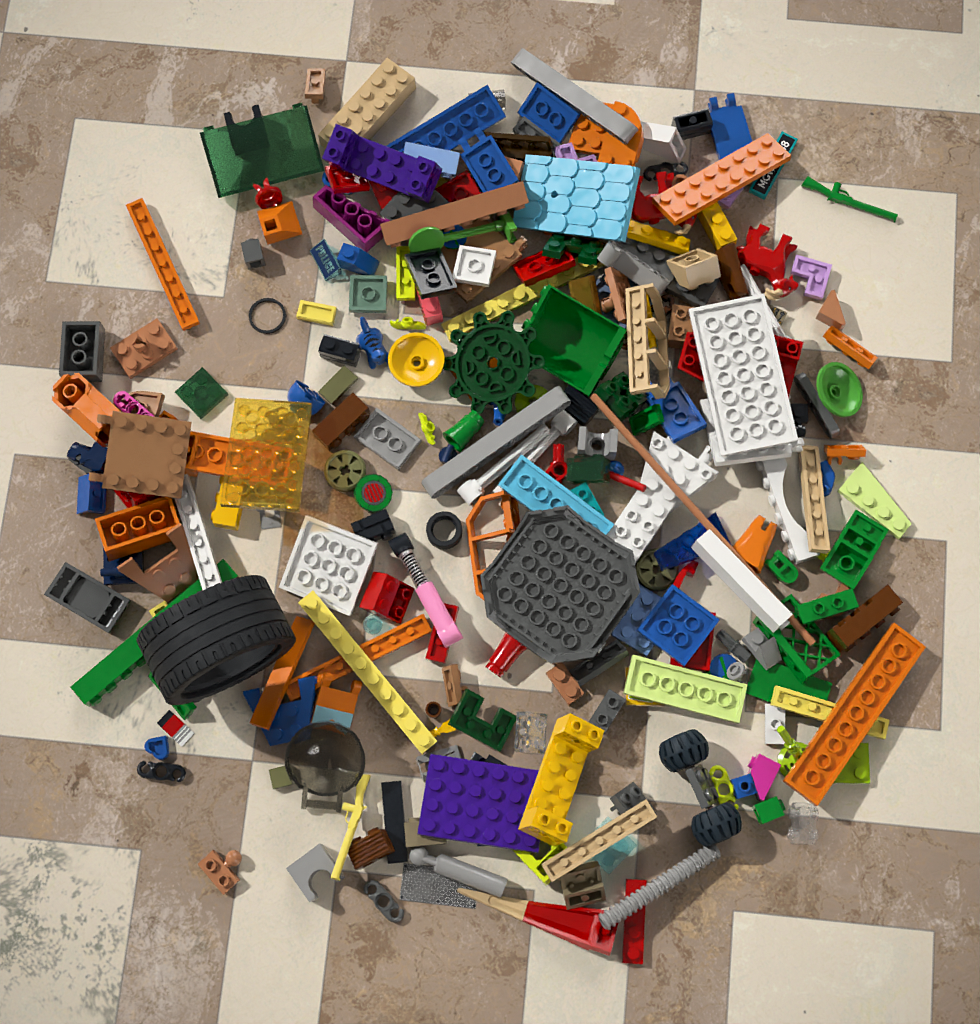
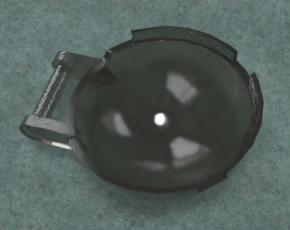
(325, 761)

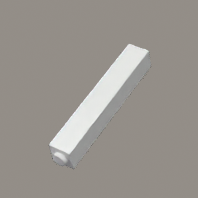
(742, 581)

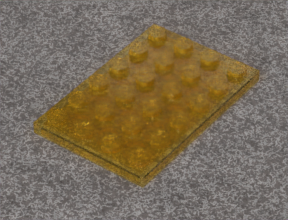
(266, 455)

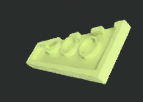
(872, 499)

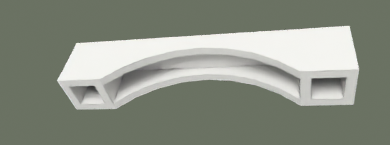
(791, 532)

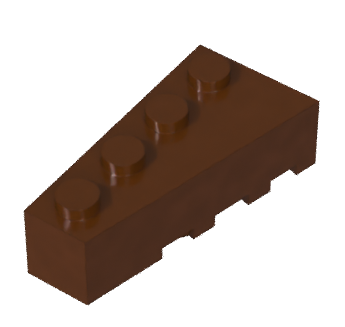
(863, 619)

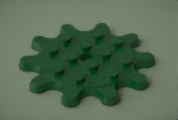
(473, 359)

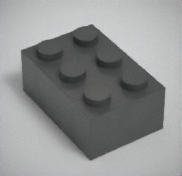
(82, 349)

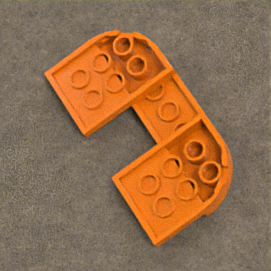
(592, 139)

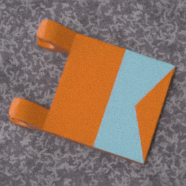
(334, 703)

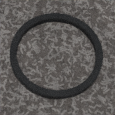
(264, 300)

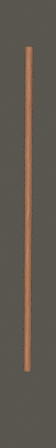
(685, 499)

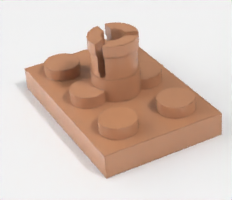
(616, 300)
(143, 348)

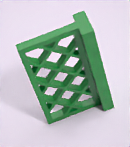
(787, 651)

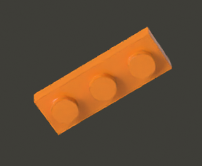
(850, 347)

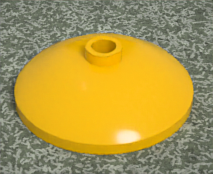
(412, 349)

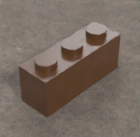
(341, 422)

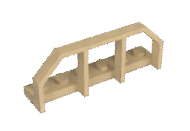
(638, 341)

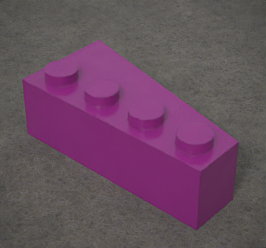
(349, 218)

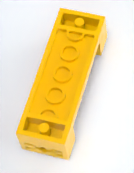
(558, 779)

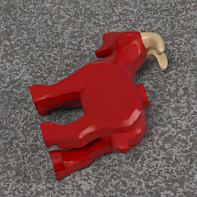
(646, 211)
(767, 262)

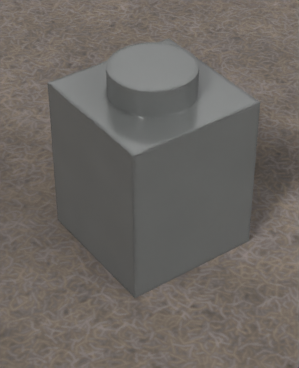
(253, 253)

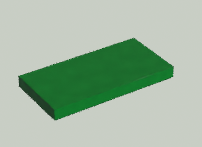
(762, 683)

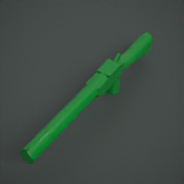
(836, 197)

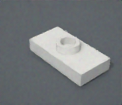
(773, 719)

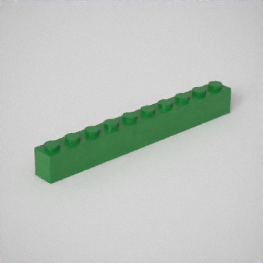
(128, 656)

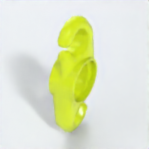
(724, 779)

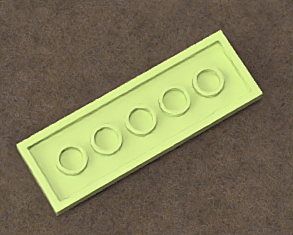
(685, 689)

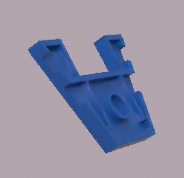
(289, 716)

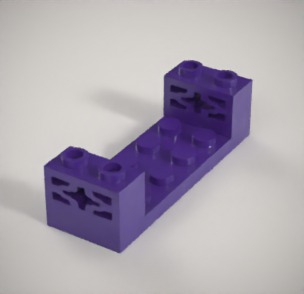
(382, 164)

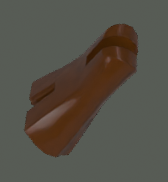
(731, 273)

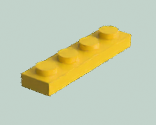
(658, 238)

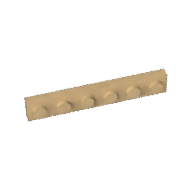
(813, 500)
(599, 840)

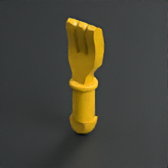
(444, 728)

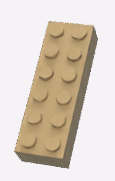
(373, 102)

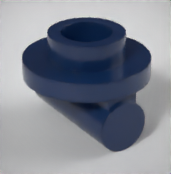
(447, 454)

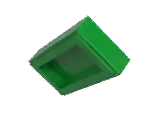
(646, 419)

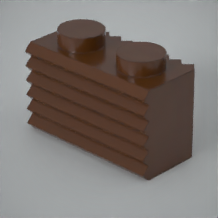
(370, 848)

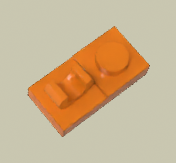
(851, 451)

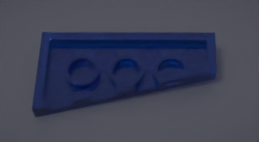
(679, 549)

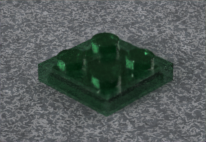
(201, 393)

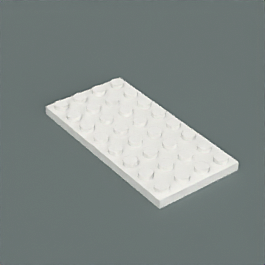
(742, 375)

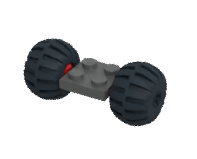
(717, 822)

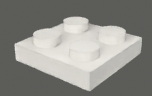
(474, 266)

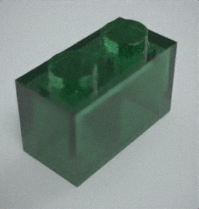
(588, 469)

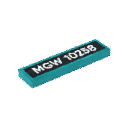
(763, 185)

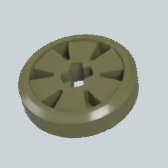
(339, 461)
(652, 581)

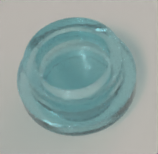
(372, 624)

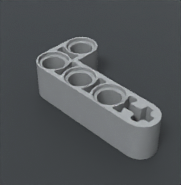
(632, 266)

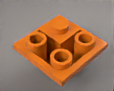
(279, 222)

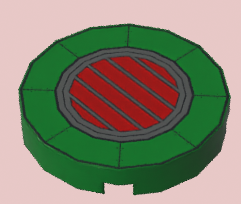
(373, 493)

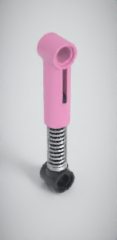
(426, 591)

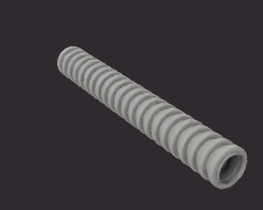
(658, 886)

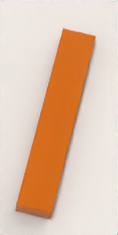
(281, 675)

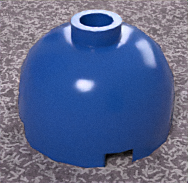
(300, 393)

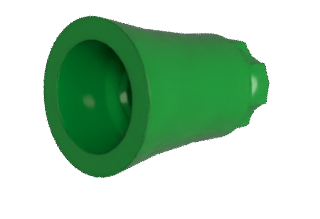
(464, 430)

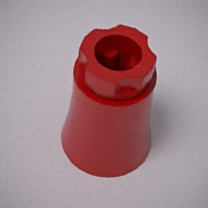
(505, 655)

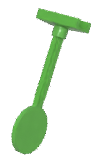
(433, 237)

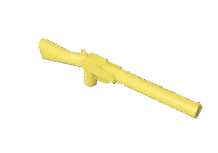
(356, 811)

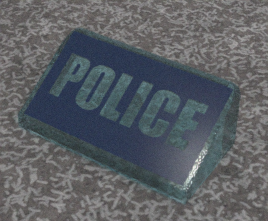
(325, 260)

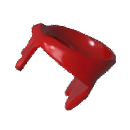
(268, 196)

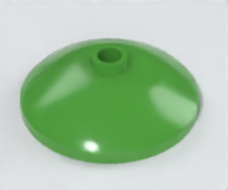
(839, 389)

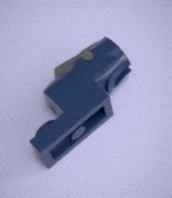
(88, 458)

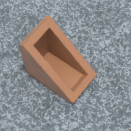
(831, 312)

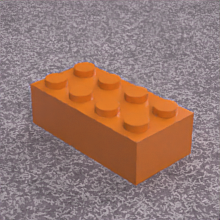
(137, 527)

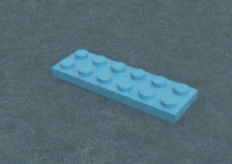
(542, 492)

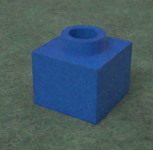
(738, 791)

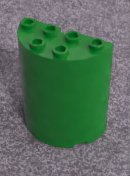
(573, 339)

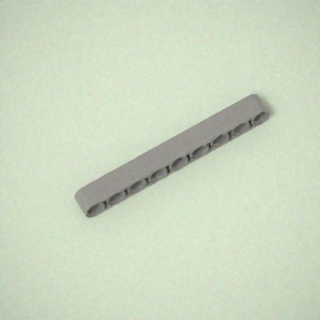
(575, 96)
(496, 442)

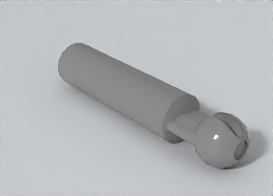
(460, 871)

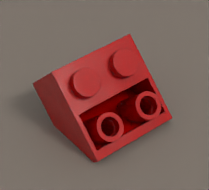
(386, 597)

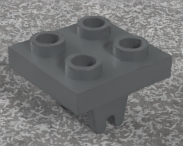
(627, 798)

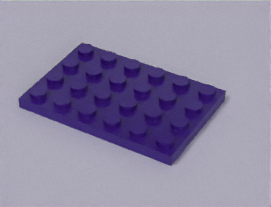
(477, 803)

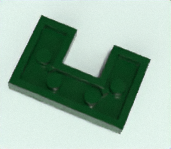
(587, 249)
(465, 720)

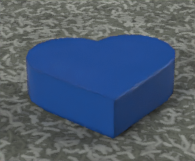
(158, 747)

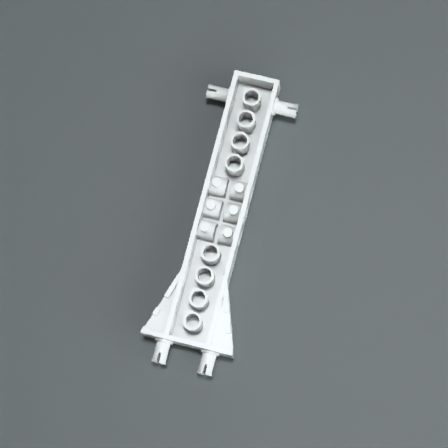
(650, 508)

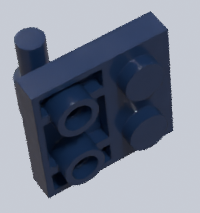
(112, 575)

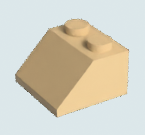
(694, 268)

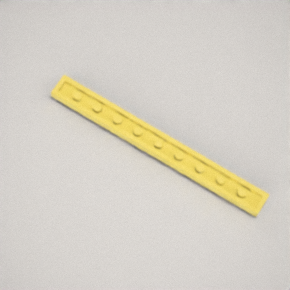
(515, 298)
(367, 672)

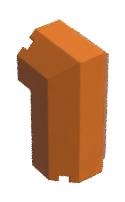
(83, 404)

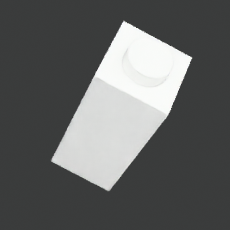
(663, 141)

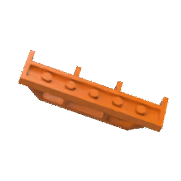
(511, 522)

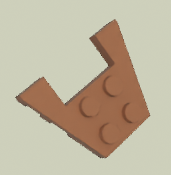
(170, 574)

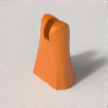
(755, 543)

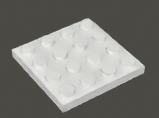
(329, 564)

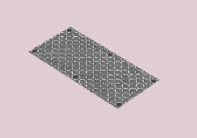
(426, 886)

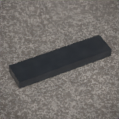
(394, 820)

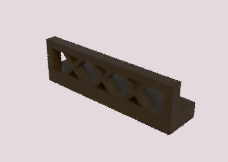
(520, 145)

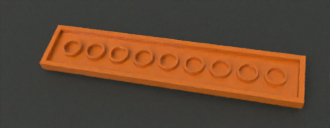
(854, 714)

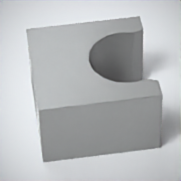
(607, 441)
(307, 866)

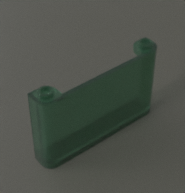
(264, 147)

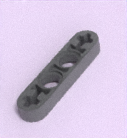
(819, 410)

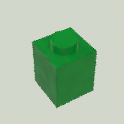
(768, 810)

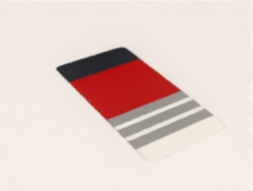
(175, 728)

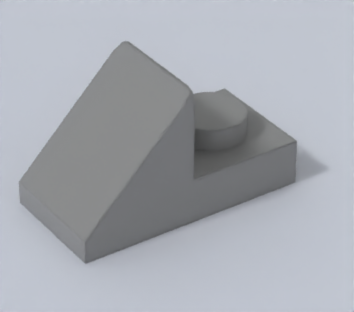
(764, 650)

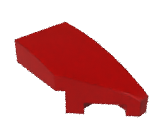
(688, 570)

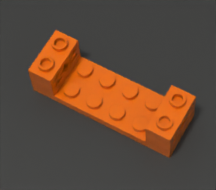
(206, 454)

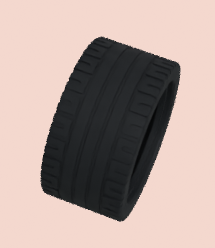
(215, 639)

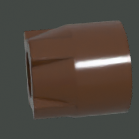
(430, 705)

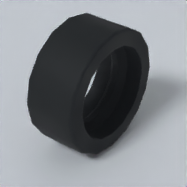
(443, 515)

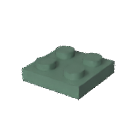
(368, 294)

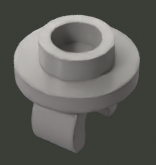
(736, 671)

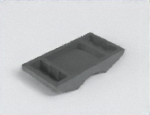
(87, 597)

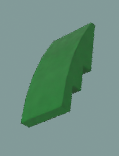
(854, 549)

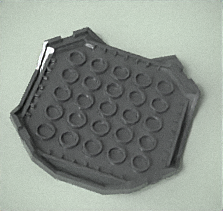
(560, 585)

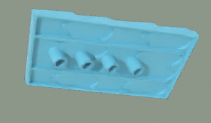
(577, 197)

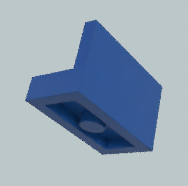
(90, 496)

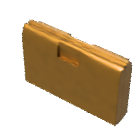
(586, 292)

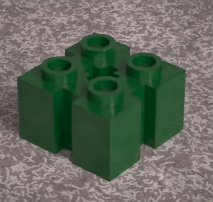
(618, 397)

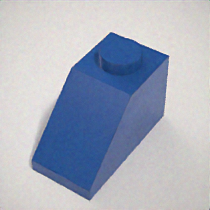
(357, 260)

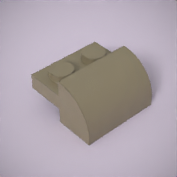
(583, 886)

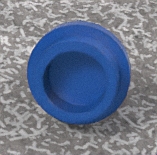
(617, 467)

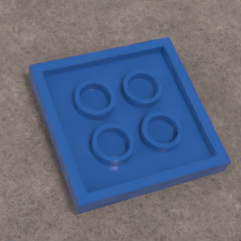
(678, 625)

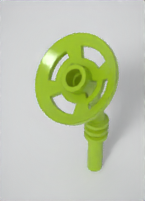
(792, 747)

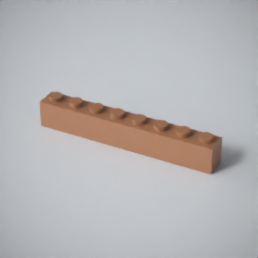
(456, 213)

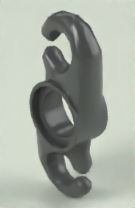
(386, 911)

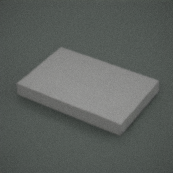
(387, 439)

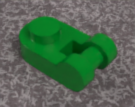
(787, 573)

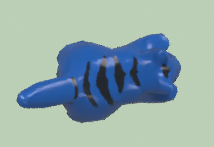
(371, 341)

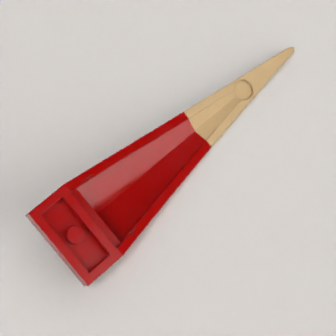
(574, 925)

